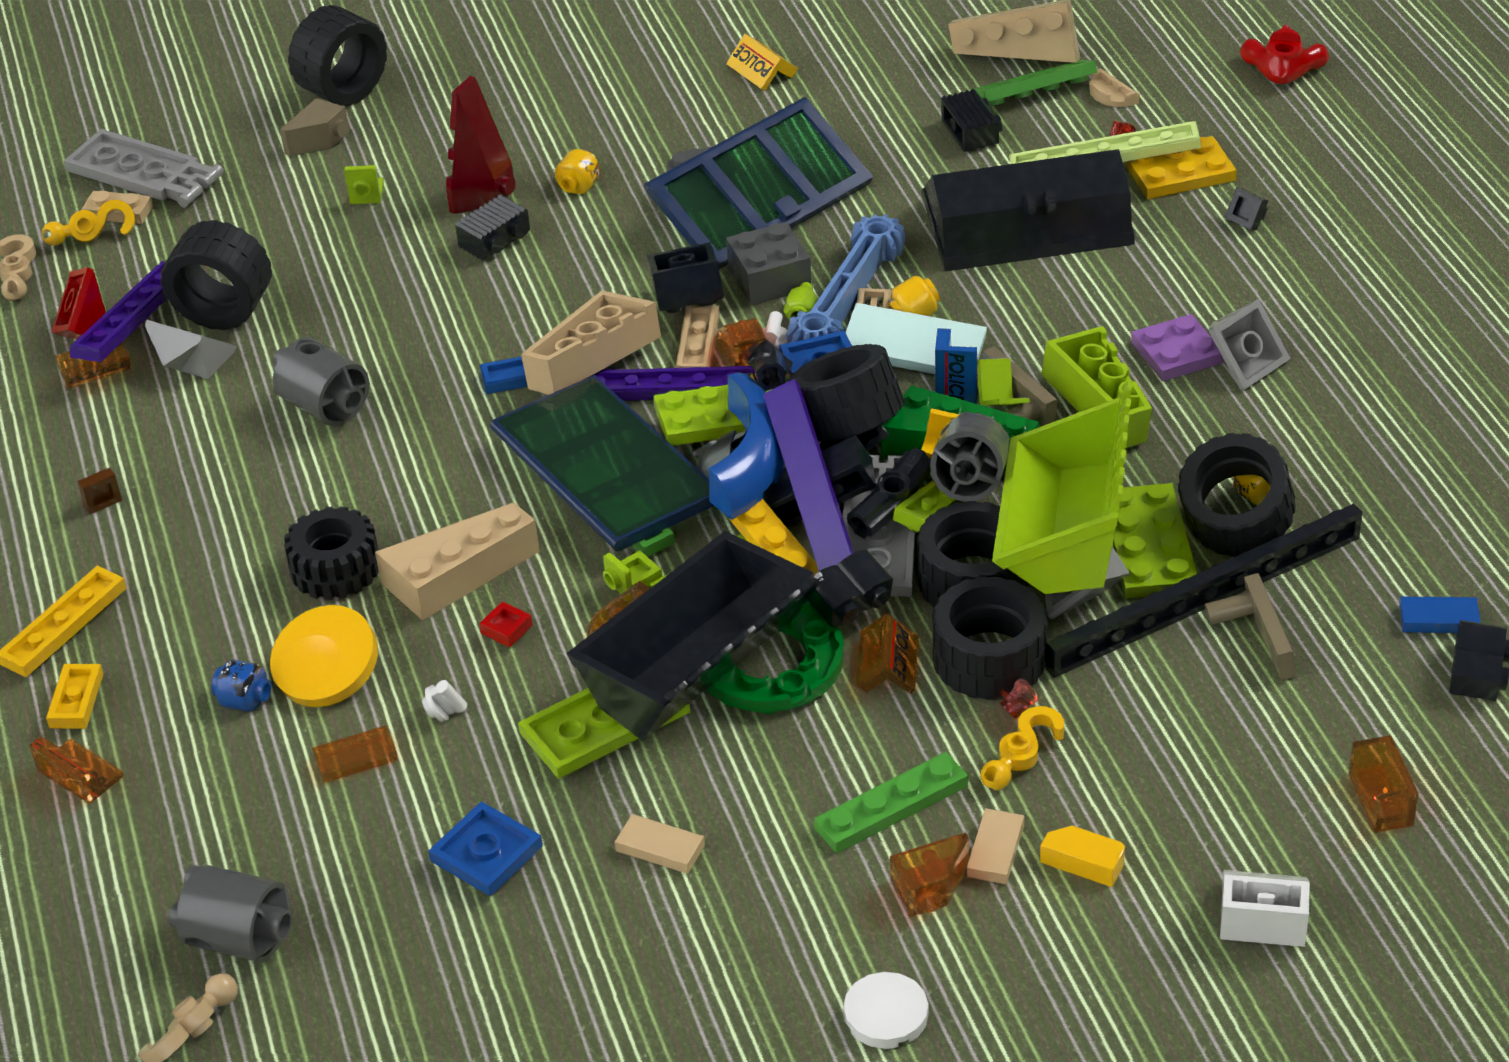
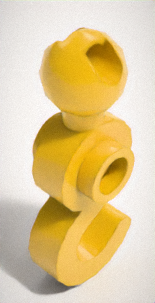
(87, 226)
(1020, 749)

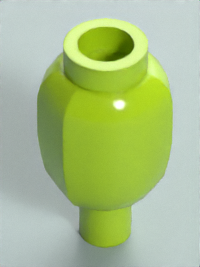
(800, 299)

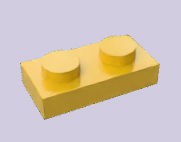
(74, 696)

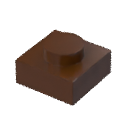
(99, 490)

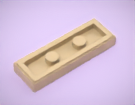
(698, 336)

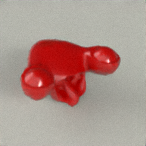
(1284, 56)

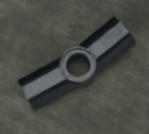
(769, 364)
(892, 490)

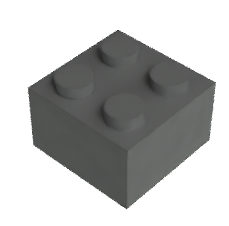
(767, 262)

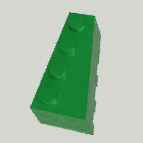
(910, 423)

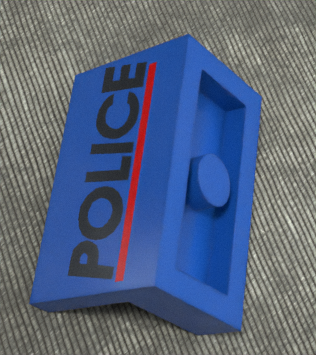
(955, 368)

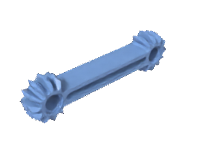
(871, 243)

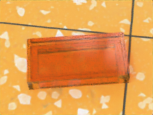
(355, 753)

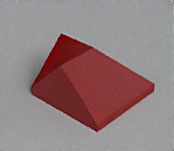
(79, 305)

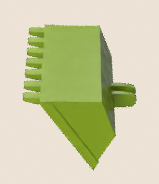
(1064, 498)

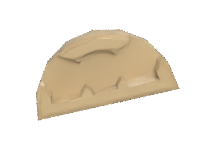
(1111, 91)

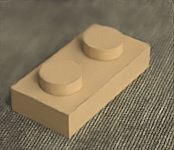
(140, 205)

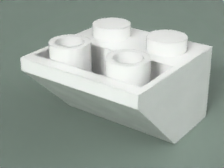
(1264, 908)

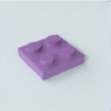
(1176, 347)

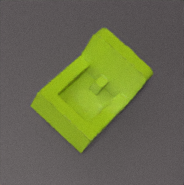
(625, 573)

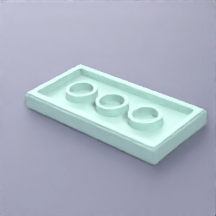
(909, 336)

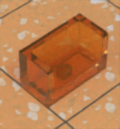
(1383, 784)

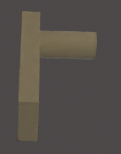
(1042, 404)
(1258, 603)

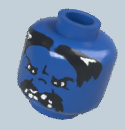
(240, 685)

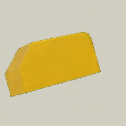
(1083, 854)

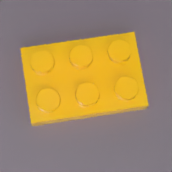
(1182, 170)

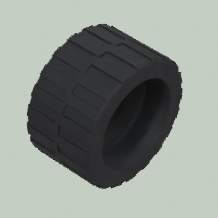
(315, 48)
(230, 253)
(849, 391)
(1230, 457)
(953, 534)
(983, 607)

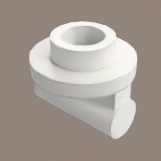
(773, 331)
(442, 701)

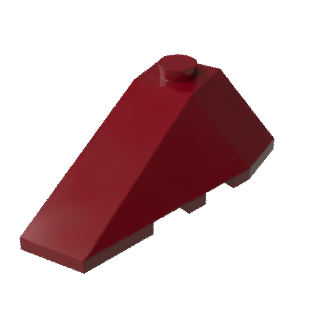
(478, 154)

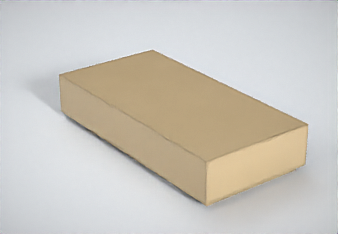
(659, 843)
(995, 846)

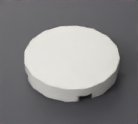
(886, 1010)

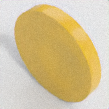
(324, 656)

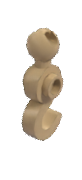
(16, 267)
(192, 1017)

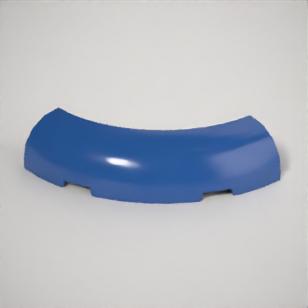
(757, 462)

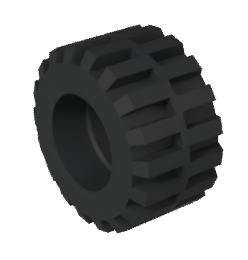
(331, 552)

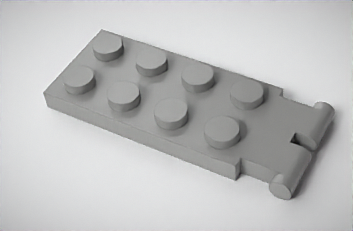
(142, 167)
(892, 544)

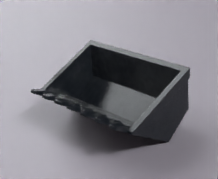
(1030, 210)
(690, 631)

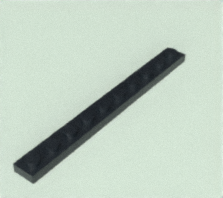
(1191, 593)

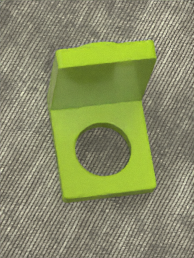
(363, 184)
(996, 383)

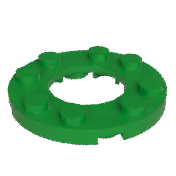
(792, 687)

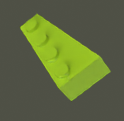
(1090, 373)

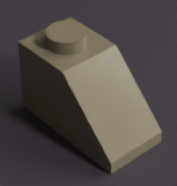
(315, 128)

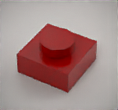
(506, 624)

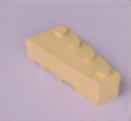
(590, 340)

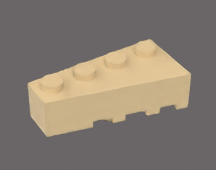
(1022, 33)
(457, 559)

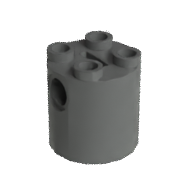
(320, 381)
(970, 457)
(232, 913)

